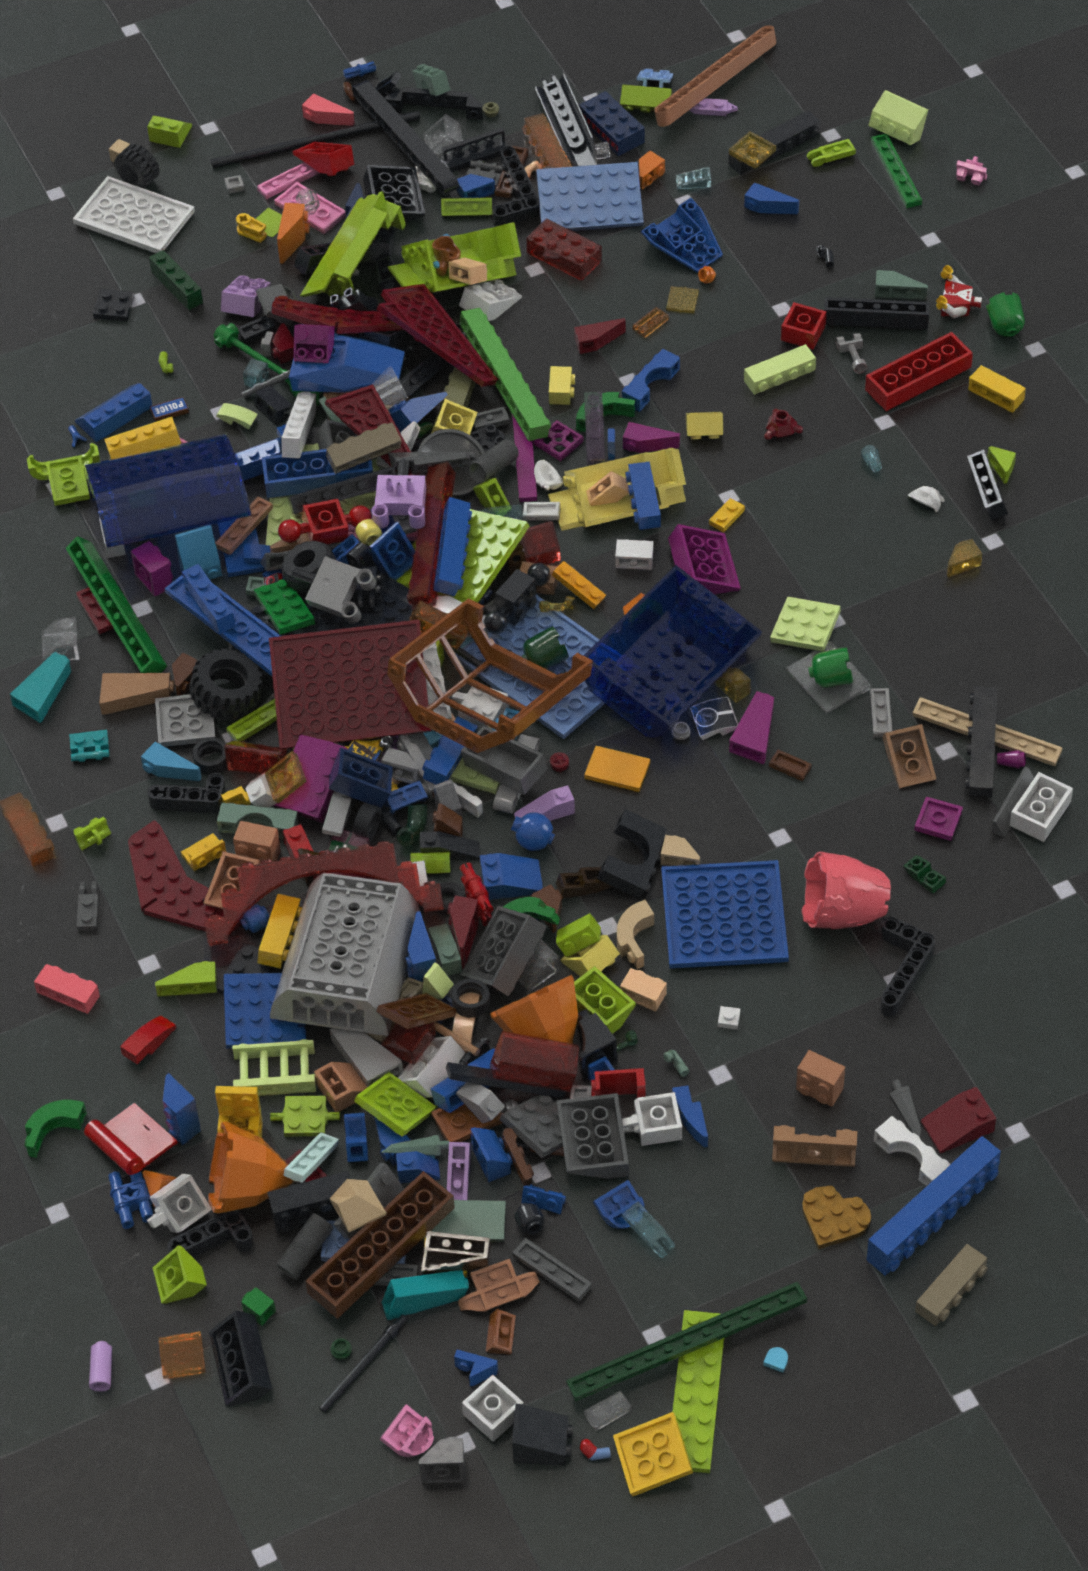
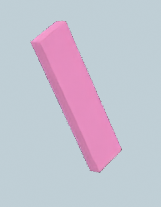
(286, 180)

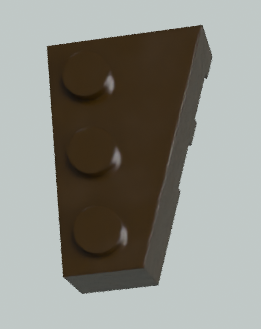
(454, 1252)

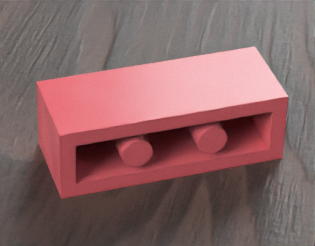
(67, 988)

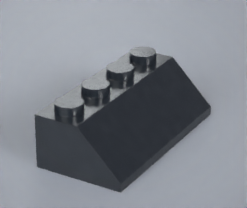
(240, 1359)

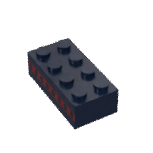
(612, 123)

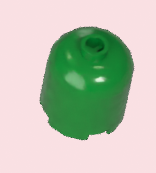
(1006, 314)
(830, 668)

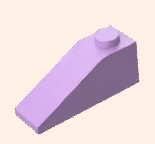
(552, 804)
(459, 1169)

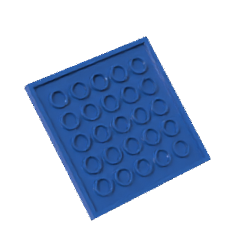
(724, 914)

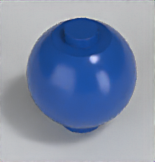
(533, 831)

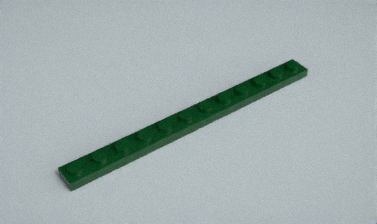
(686, 1341)

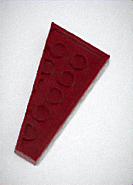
(364, 411)

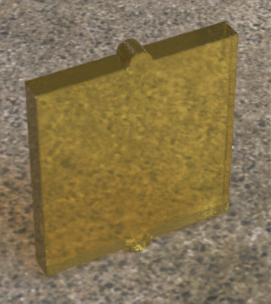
(682, 299)

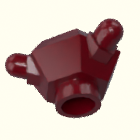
(781, 425)

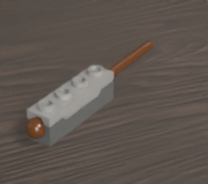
(419, 750)

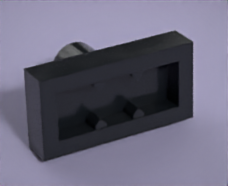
(389, 84)

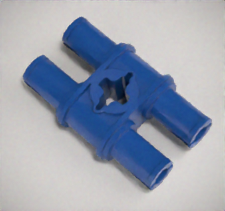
(130, 1198)

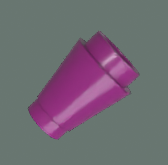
(1012, 759)

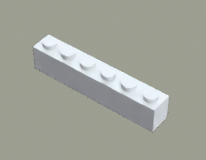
(299, 425)

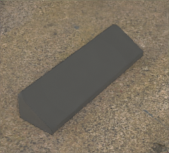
(1002, 819)

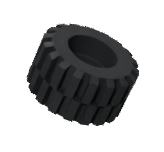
(137, 166)

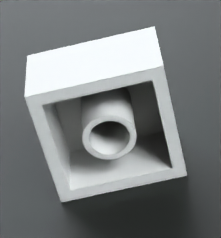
(491, 1408)

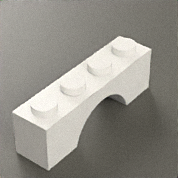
(895, 1137)

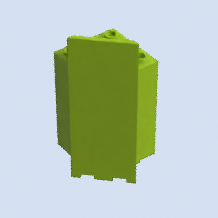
(351, 244)
(490, 246)

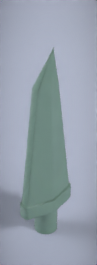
(427, 1146)

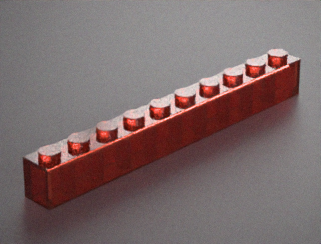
(439, 488)

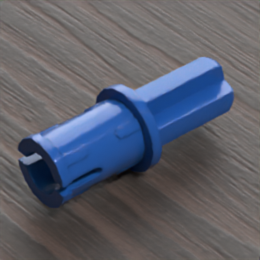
(359, 70)

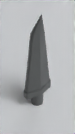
(905, 1104)

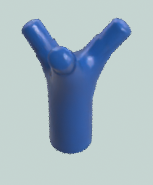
(75, 434)

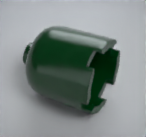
(545, 649)

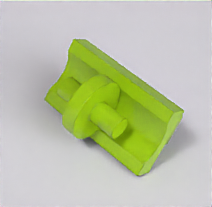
(92, 833)

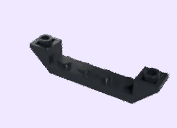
(449, 99)

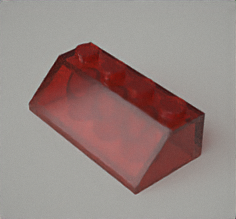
(535, 1061)

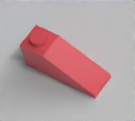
(326, 112)

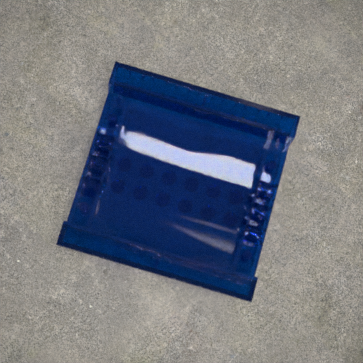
(167, 490)

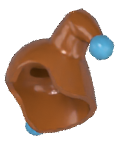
(444, 251)

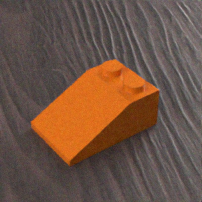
(292, 229)

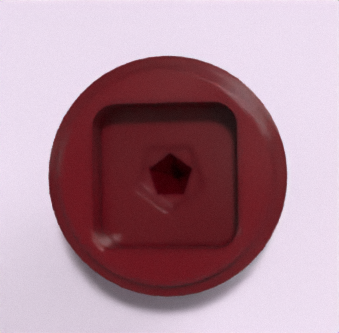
(559, 761)

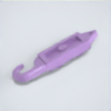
(713, 107)

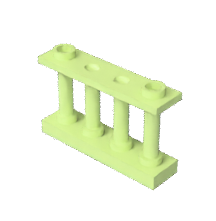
(276, 1085)

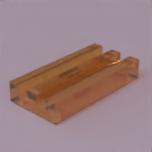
(653, 323)

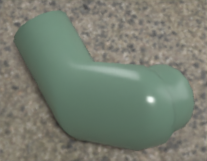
(673, 1056)

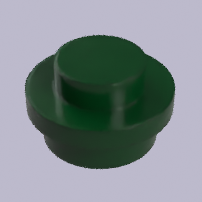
(341, 1348)

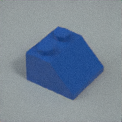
(490, 1153)

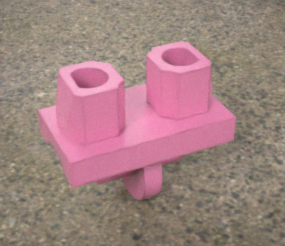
(971, 168)

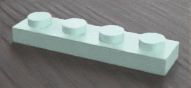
(311, 1157)

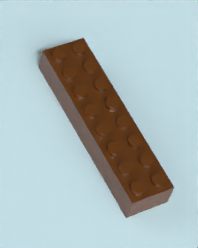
(380, 1245)

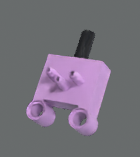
(400, 496)

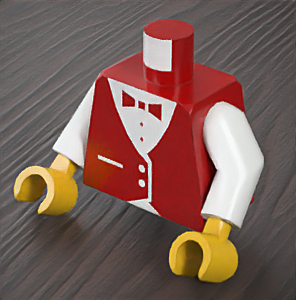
(956, 297)

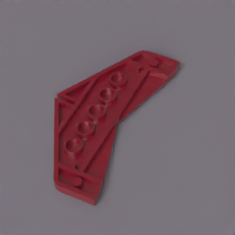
(345, 321)
(163, 884)

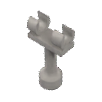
(859, 365)

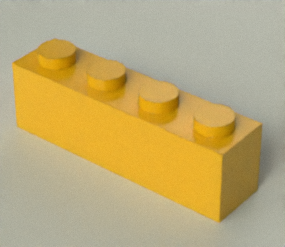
(279, 931)

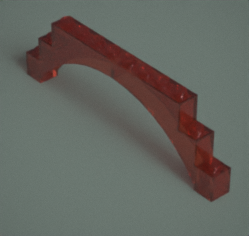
(262, 878)

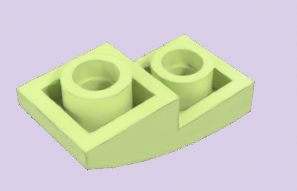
(236, 413)

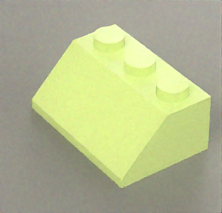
(898, 118)

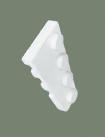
(433, 663)

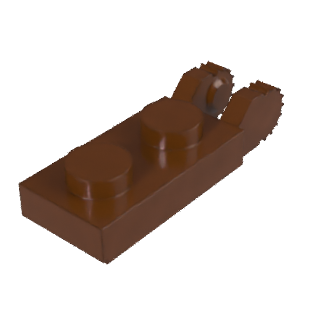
(517, 1154)

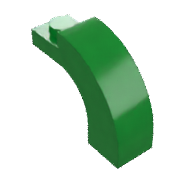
(611, 406)
(534, 907)
(52, 1116)

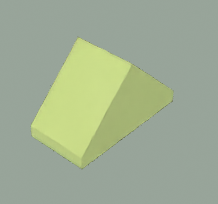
(436, 982)

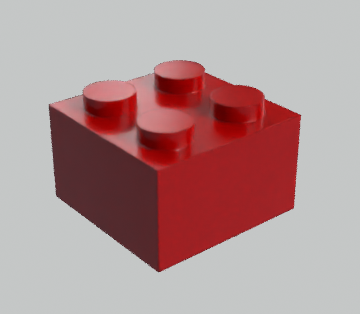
(803, 325)

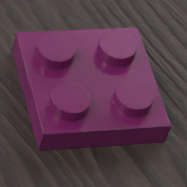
(938, 818)

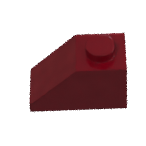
(283, 345)

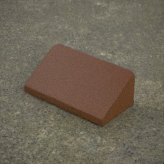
(500, 1332)

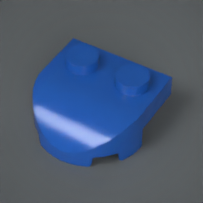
(615, 1203)

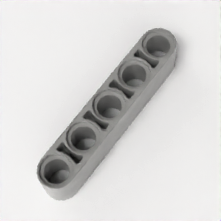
(507, 798)

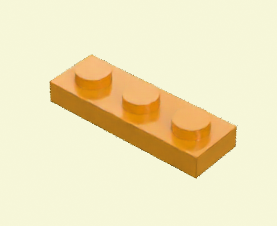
(578, 585)

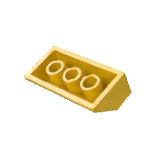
(143, 439)

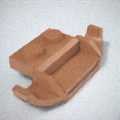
(497, 1286)

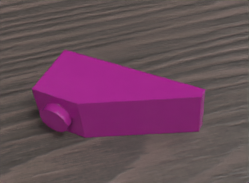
(647, 439)

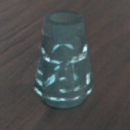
(871, 457)

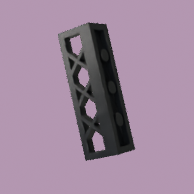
(485, 151)

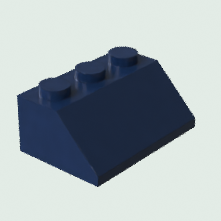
(361, 778)

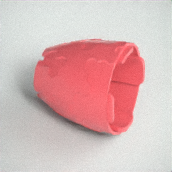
(843, 892)

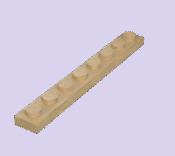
(1004, 737)

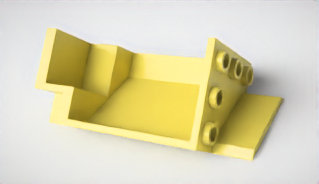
(574, 502)

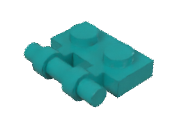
(89, 741)

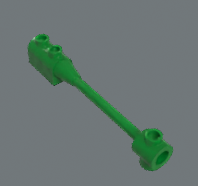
(228, 336)

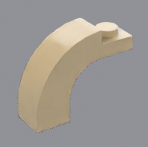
(629, 925)

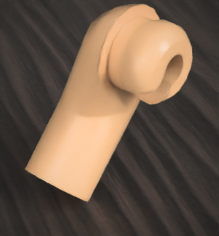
(532, 166)

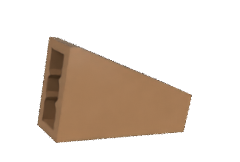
(133, 690)

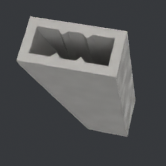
(365, 1055)

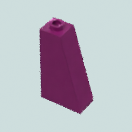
(753, 730)

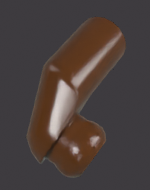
(348, 90)

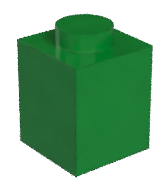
(258, 1304)

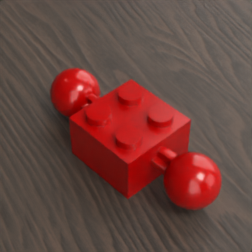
(323, 522)

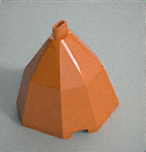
(543, 1014)
(243, 1170)

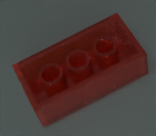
(564, 249)

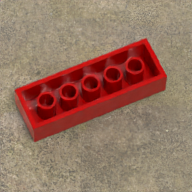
(918, 371)

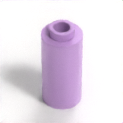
(100, 1366)

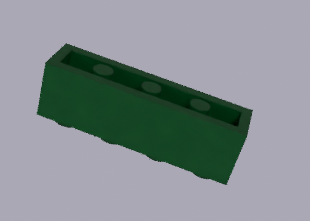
(176, 280)

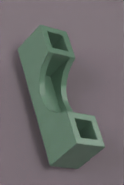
(231, 815)

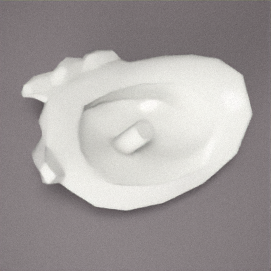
(547, 476)
(928, 497)

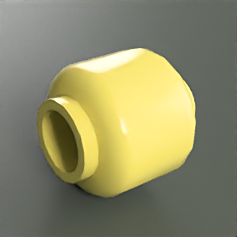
(368, 532)

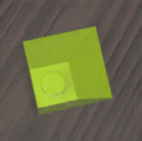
(178, 1276)

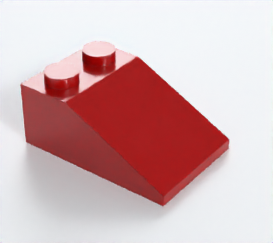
(326, 157)

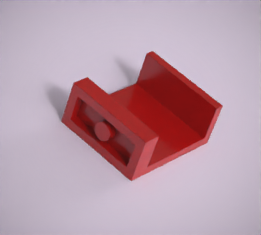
(619, 1081)

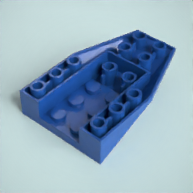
(351, 366)

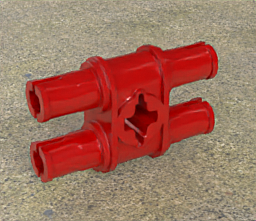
(476, 890)

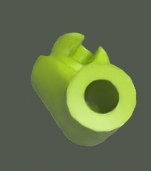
(166, 368)

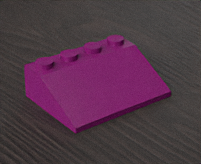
(704, 557)
(313, 797)

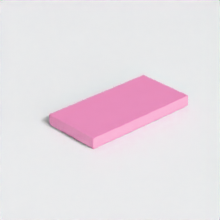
(325, 216)

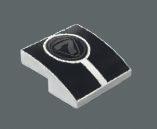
(714, 717)

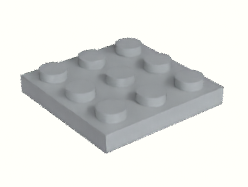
(181, 721)

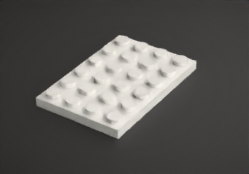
(133, 215)

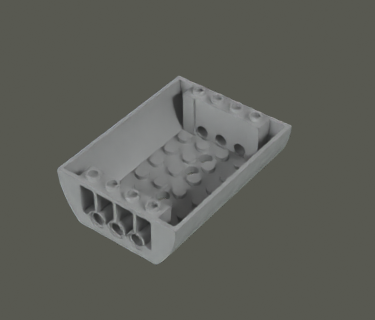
(372, 960)

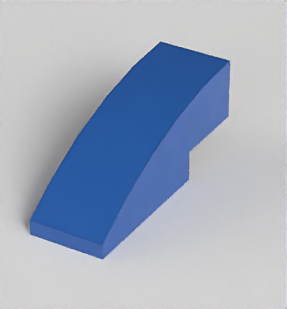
(691, 1115)

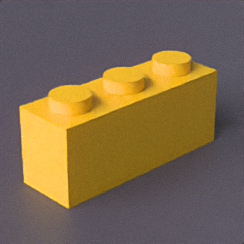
(996, 388)

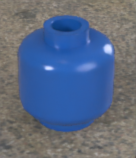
(255, 918)

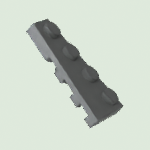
(384, 1186)

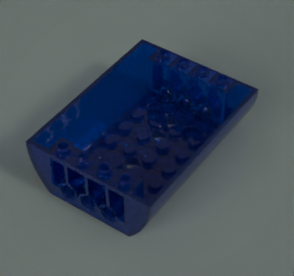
(645, 643)

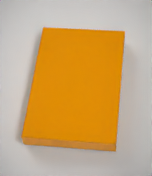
(617, 768)

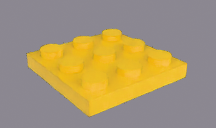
(653, 1454)

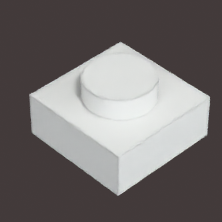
(729, 1017)

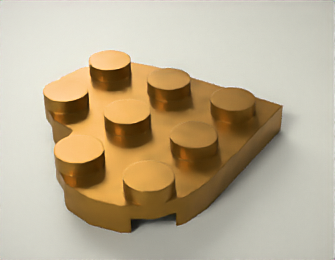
(834, 1218)

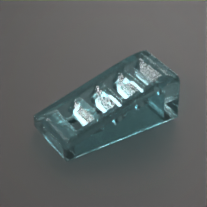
(698, 179)

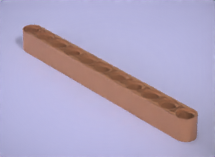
(715, 76)

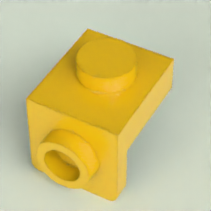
(236, 796)

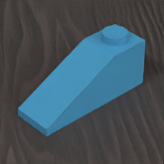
(168, 764)

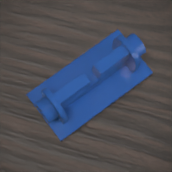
(544, 1200)

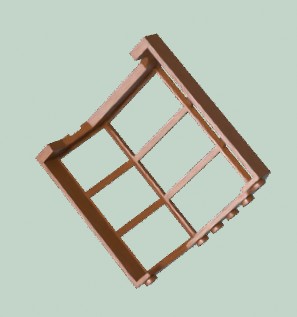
(554, 686)

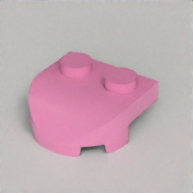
(409, 1433)

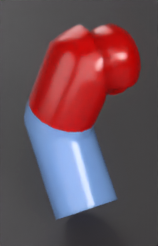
(593, 1452)

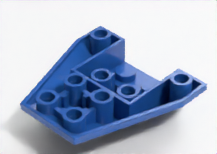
(685, 237)

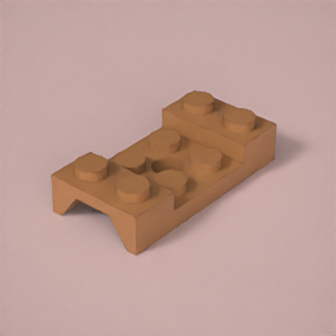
(814, 1149)

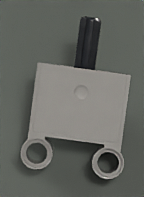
(334, 587)

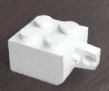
(480, 703)
(655, 1119)
(178, 1204)

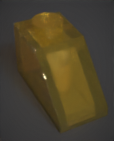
(964, 557)
(734, 684)

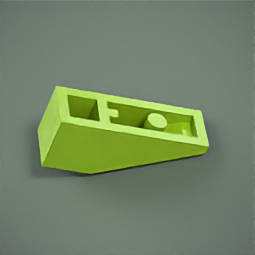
(190, 980)

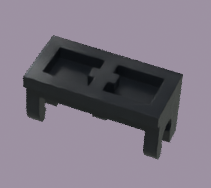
(272, 404)

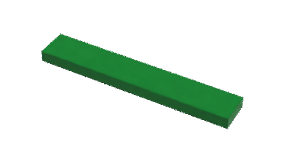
(896, 170)

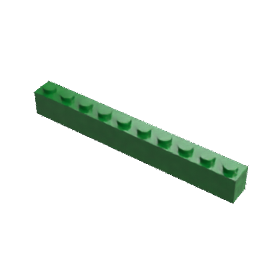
(116, 606)

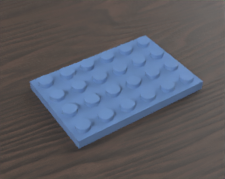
(591, 196)

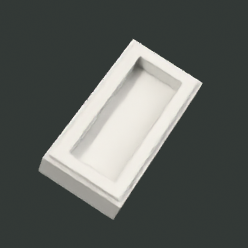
(541, 511)

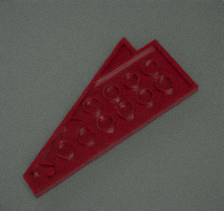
(426, 320)

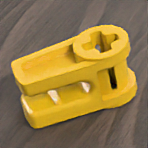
(250, 227)

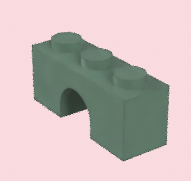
(431, 78)

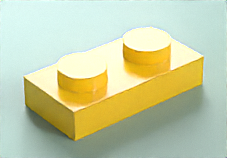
(726, 515)

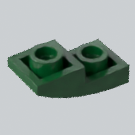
(923, 873)

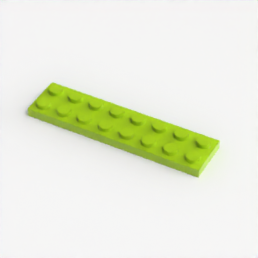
(698, 1395)

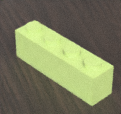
(779, 369)

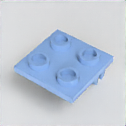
(648, 74)

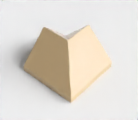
(357, 1204)

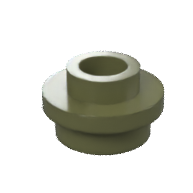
(490, 109)

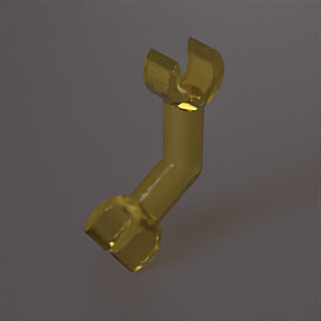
(546, 606)

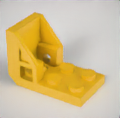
(239, 1107)

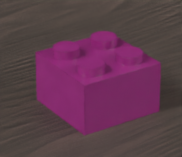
(152, 568)

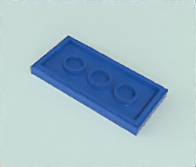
(235, 562)

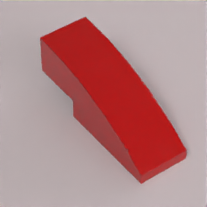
(147, 1039)

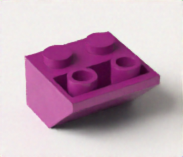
(313, 343)

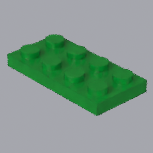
(284, 607)

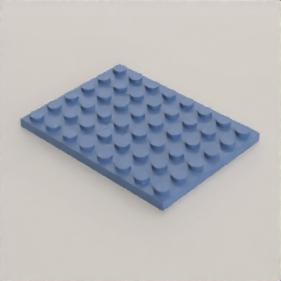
(575, 706)

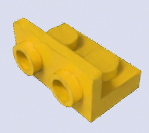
(203, 852)

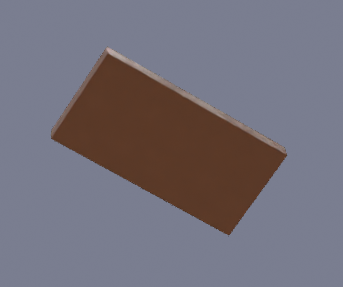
(416, 1010)

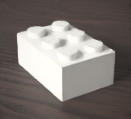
(1041, 806)

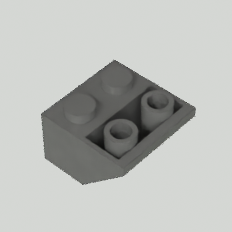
(267, 295)

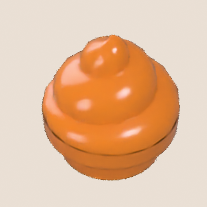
(706, 274)

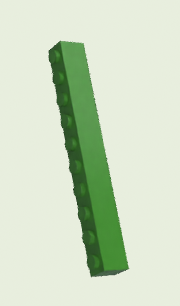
(510, 381)

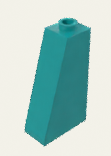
(41, 687)
(423, 1292)

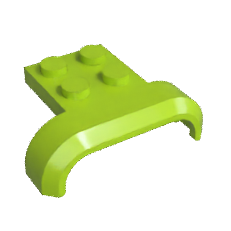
(65, 475)

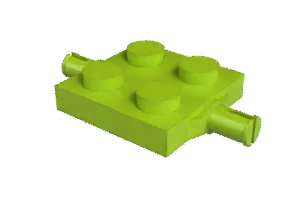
(304, 1116)

